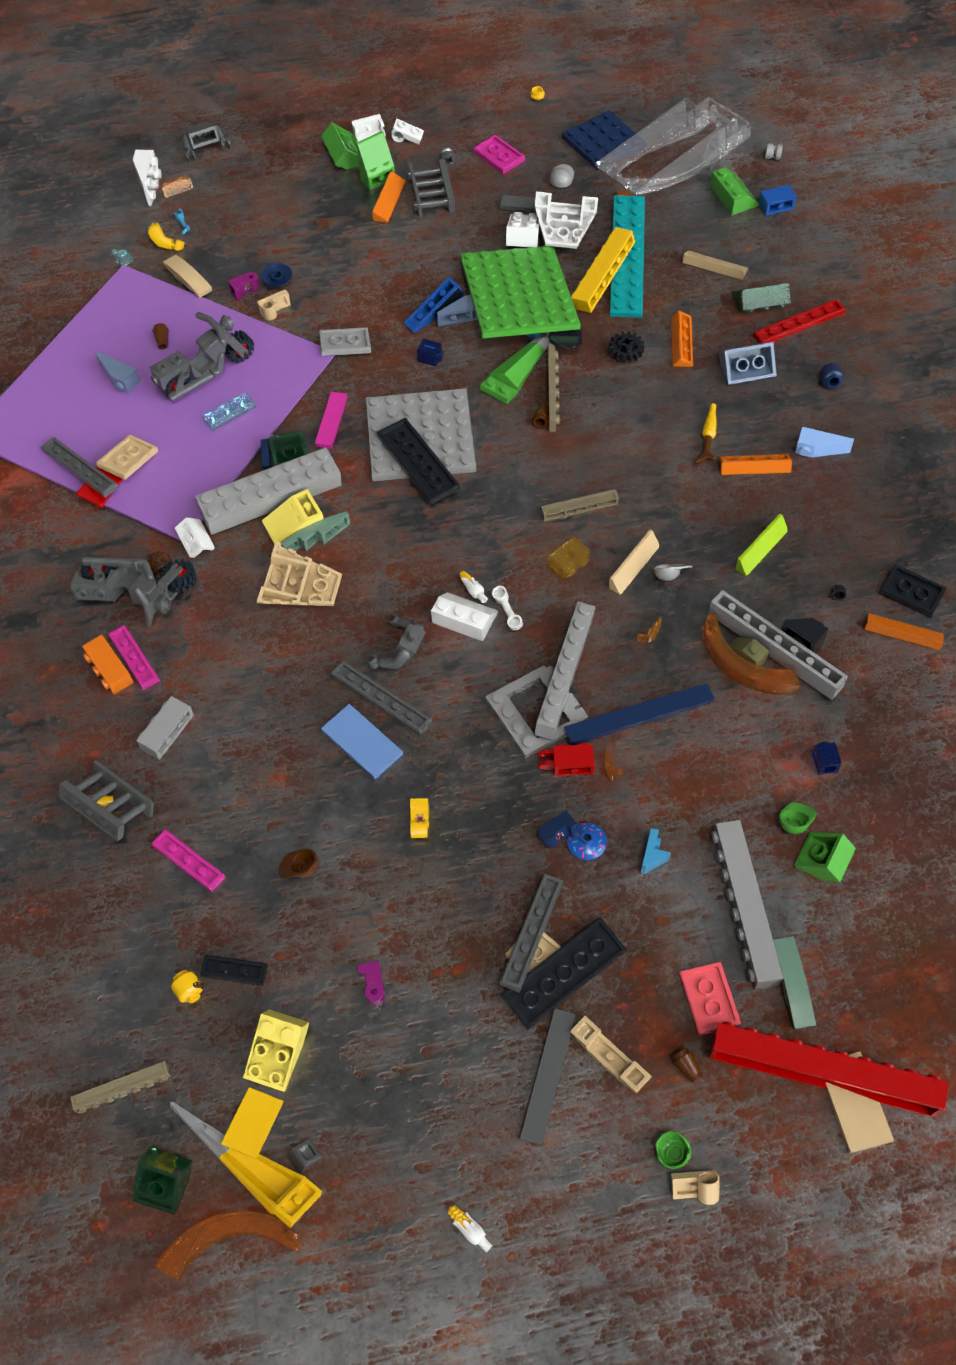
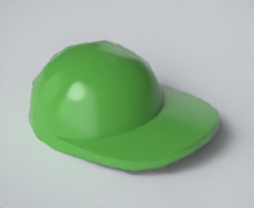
(796, 818)

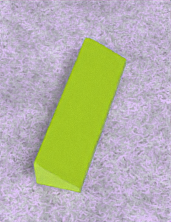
(761, 545)

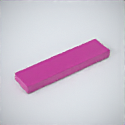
(331, 420)
(134, 657)
(188, 860)

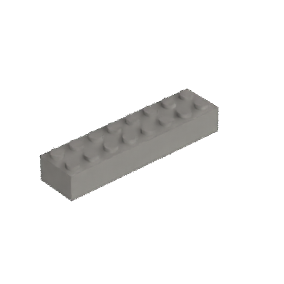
(267, 490)

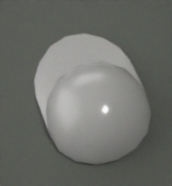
(561, 176)
(669, 572)

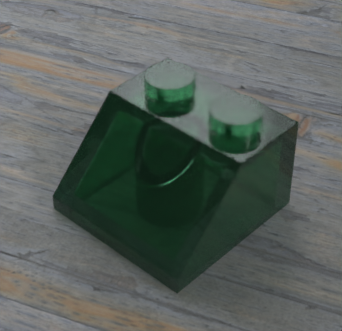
(287, 446)
(161, 1180)

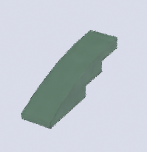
(319, 531)
(794, 983)

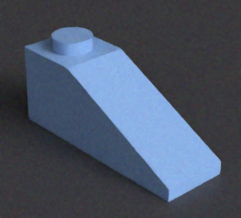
(819, 443)

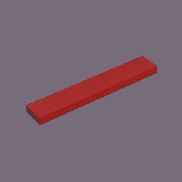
(799, 322)

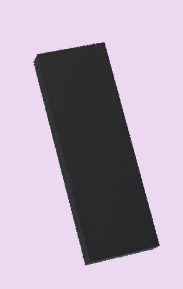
(234, 970)

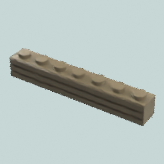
(579, 505)
(120, 1087)

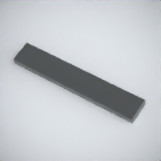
(79, 467)
(381, 698)
(531, 933)
(547, 1077)

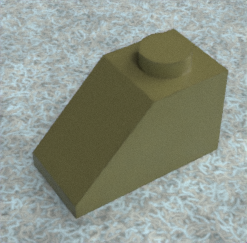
(750, 650)

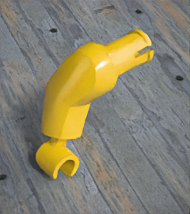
(158, 237)

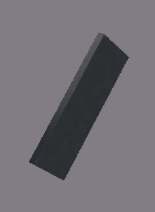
(418, 461)
(564, 973)

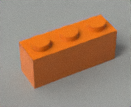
(107, 665)

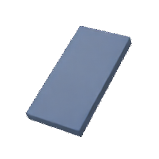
(362, 741)

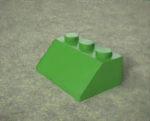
(341, 146)
(732, 191)

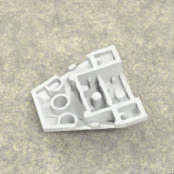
(563, 222)

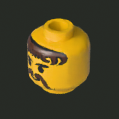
(187, 986)

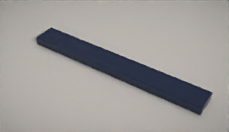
(638, 714)

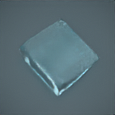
(123, 257)

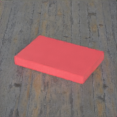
(709, 997)

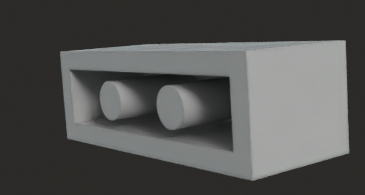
(165, 727)

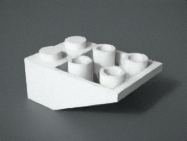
(148, 173)
(523, 230)

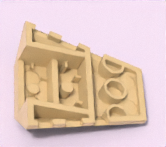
(298, 580)

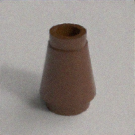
(161, 334)
(541, 416)
(687, 1064)

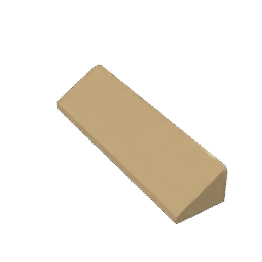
(714, 265)
(633, 563)

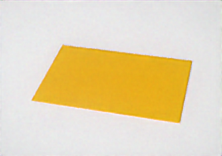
(252, 1122)

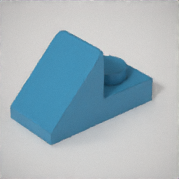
(653, 856)

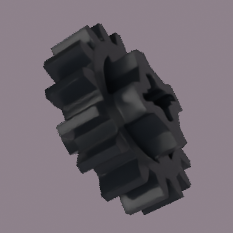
(626, 347)

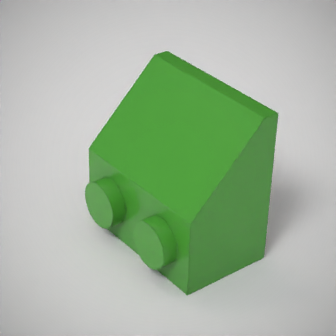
(825, 856)

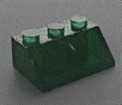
(762, 297)

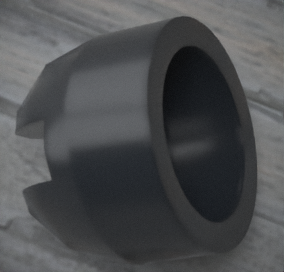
(842, 592)

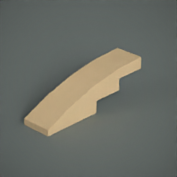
(187, 275)

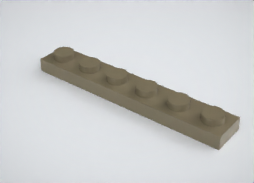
(553, 381)

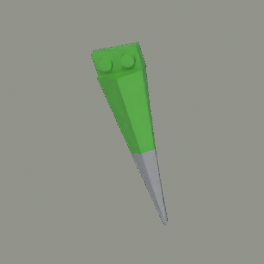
(510, 376)

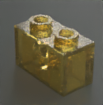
(569, 558)

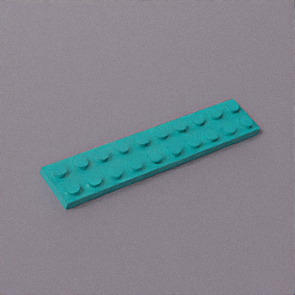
(627, 284)

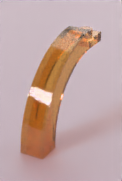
(743, 672)
(217, 1228)

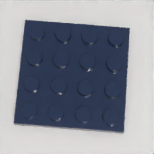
(598, 136)

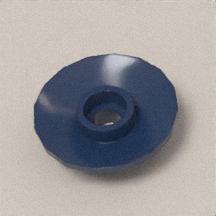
(276, 275)

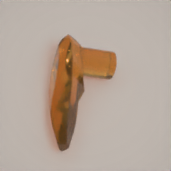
(652, 632)
(609, 767)

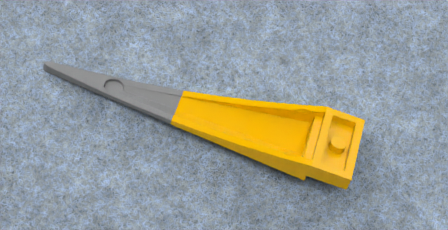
(273, 1185)

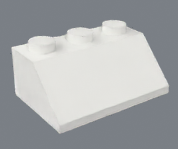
(463, 616)

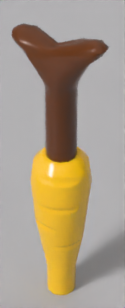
(708, 433)

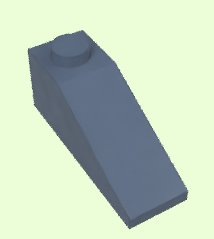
(457, 312)
(121, 375)

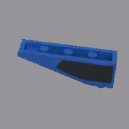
(443, 296)

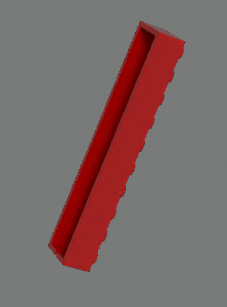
(816, 1066)

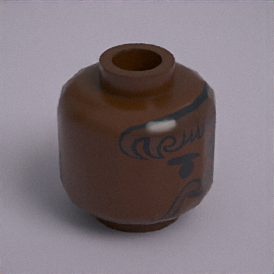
(157, 561)

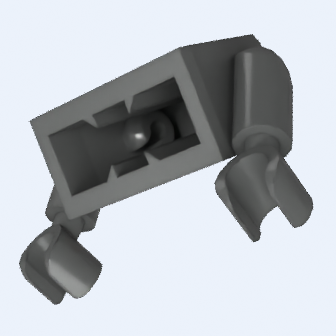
(201, 135)

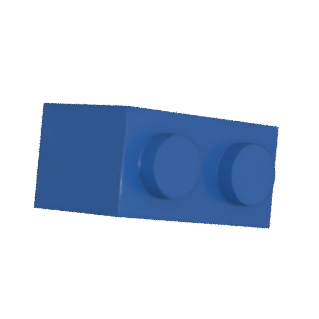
(777, 200)

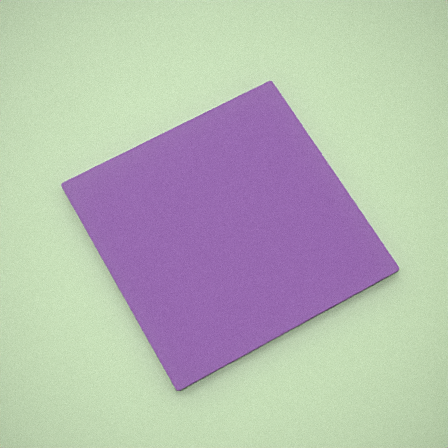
(75, 401)

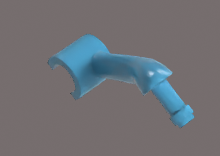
(180, 217)

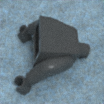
(406, 647)

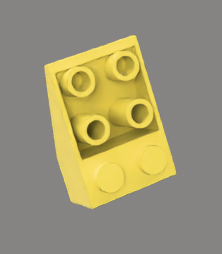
(292, 516)
(275, 1049)

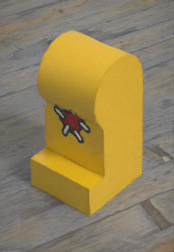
(419, 817)

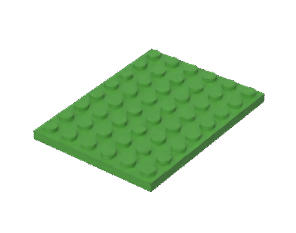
(519, 292)

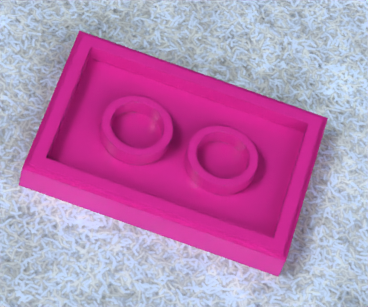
(499, 154)

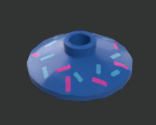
(589, 849)

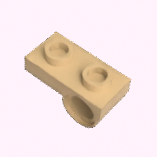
(269, 305)
(696, 1184)

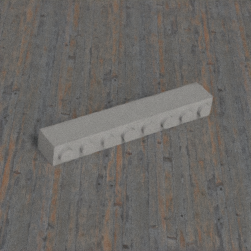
(780, 645)
(564, 671)
(747, 905)

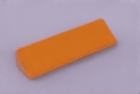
(388, 198)
(681, 340)
(755, 464)
(904, 631)

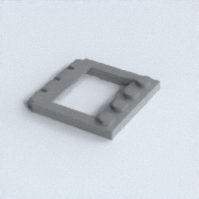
(514, 722)

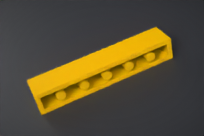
(603, 269)

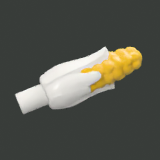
(473, 587)
(469, 1228)

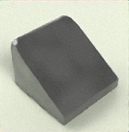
(304, 1156)

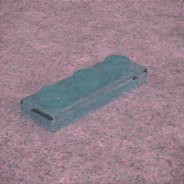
(229, 411)

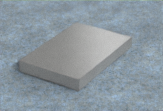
(344, 341)

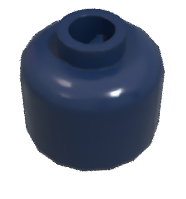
(831, 375)

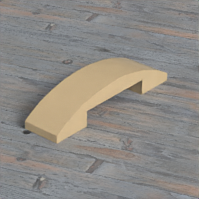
(609, 1056)

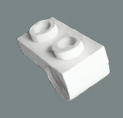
(406, 131)

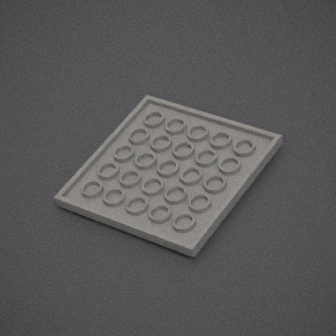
(437, 416)

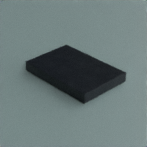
(912, 591)

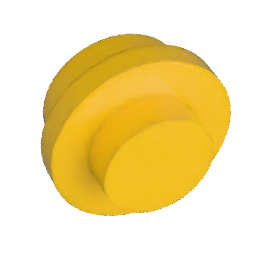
(537, 93)

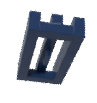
(266, 456)

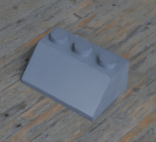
(748, 362)

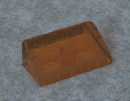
(176, 186)

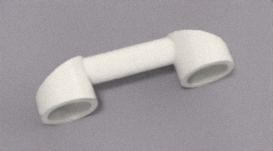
(501, 597)

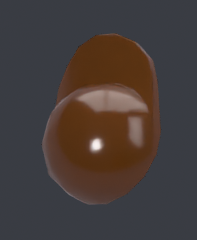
(299, 864)

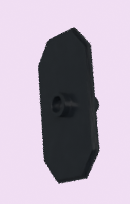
(566, 339)

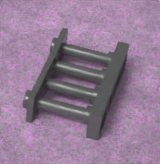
(443, 180)
(101, 815)

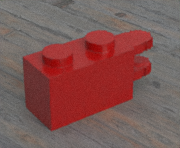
(568, 759)

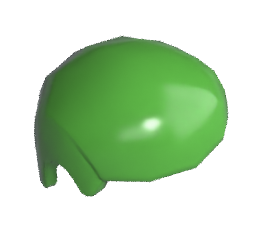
(673, 1150)

